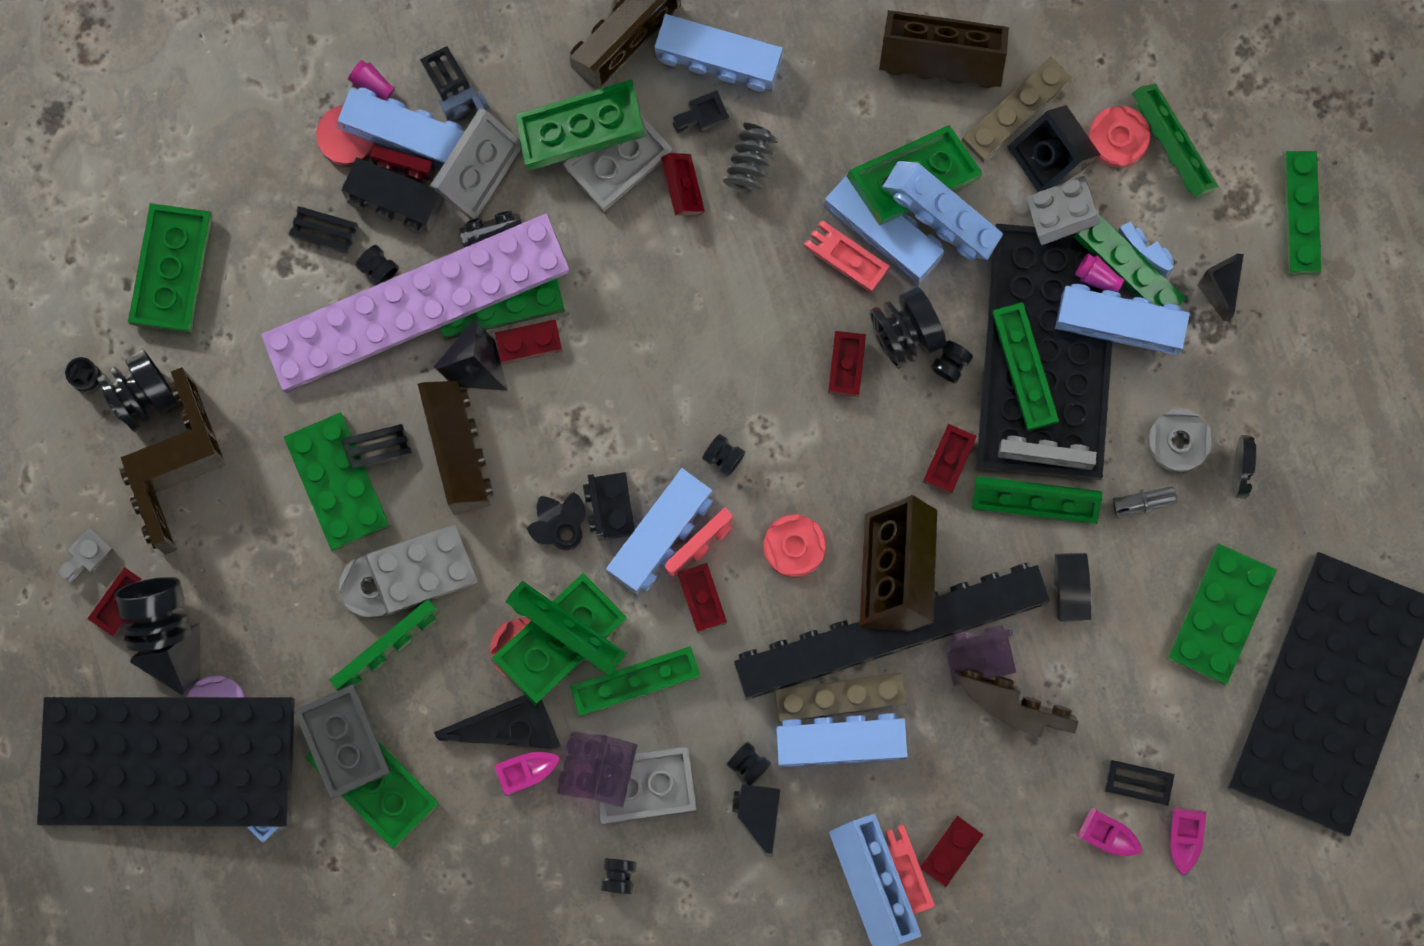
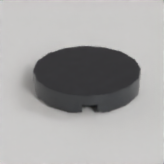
(1244, 466)

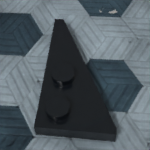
(509, 724)

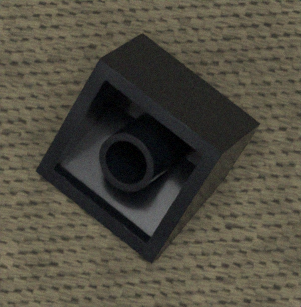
(1053, 149)
(758, 814)

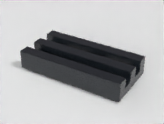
(451, 86)
(305, 212)
(400, 440)
(1111, 777)

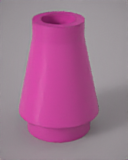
(368, 77)
(1098, 274)

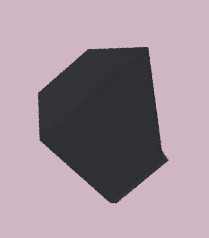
(1221, 285)
(473, 360)
(173, 665)

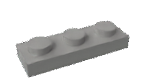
(1047, 453)

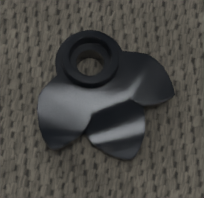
(555, 519)

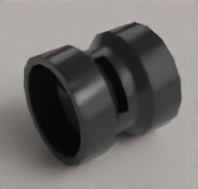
(375, 264)
(951, 362)
(78, 372)
(723, 455)
(748, 763)
(618, 876)

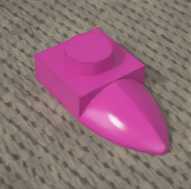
(525, 771)
(1109, 835)
(1187, 837)

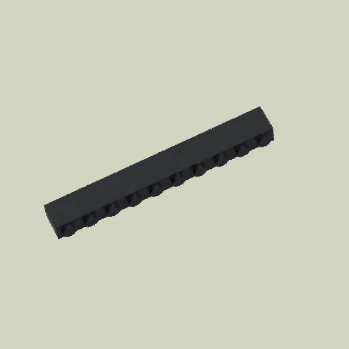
(852, 645)

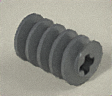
(749, 158)

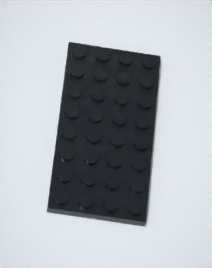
(1073, 363)
(1331, 695)
(166, 761)

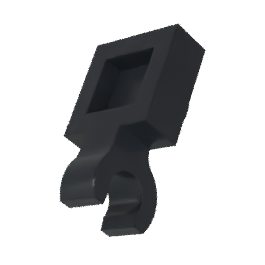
(704, 111)

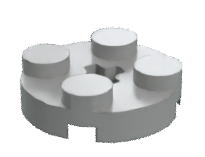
(1166, 453)
(354, 594)

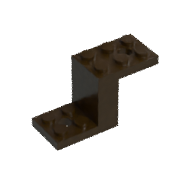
(171, 462)

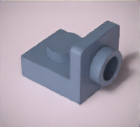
(460, 104)

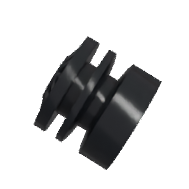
(911, 326)
(137, 390)
(152, 613)

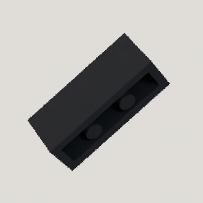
(392, 196)

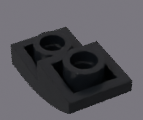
(1073, 586)

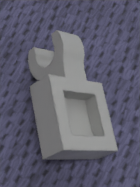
(88, 553)

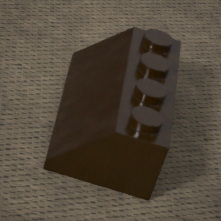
(619, 38)
(944, 49)
(455, 446)
(899, 566)

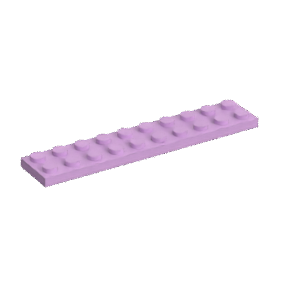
(415, 303)

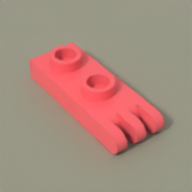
(847, 257)
(697, 546)
(909, 871)

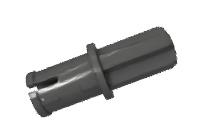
(1144, 501)

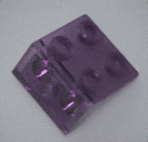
(985, 653)
(597, 768)

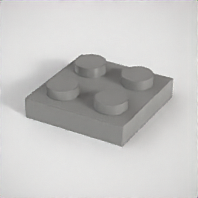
(1063, 210)

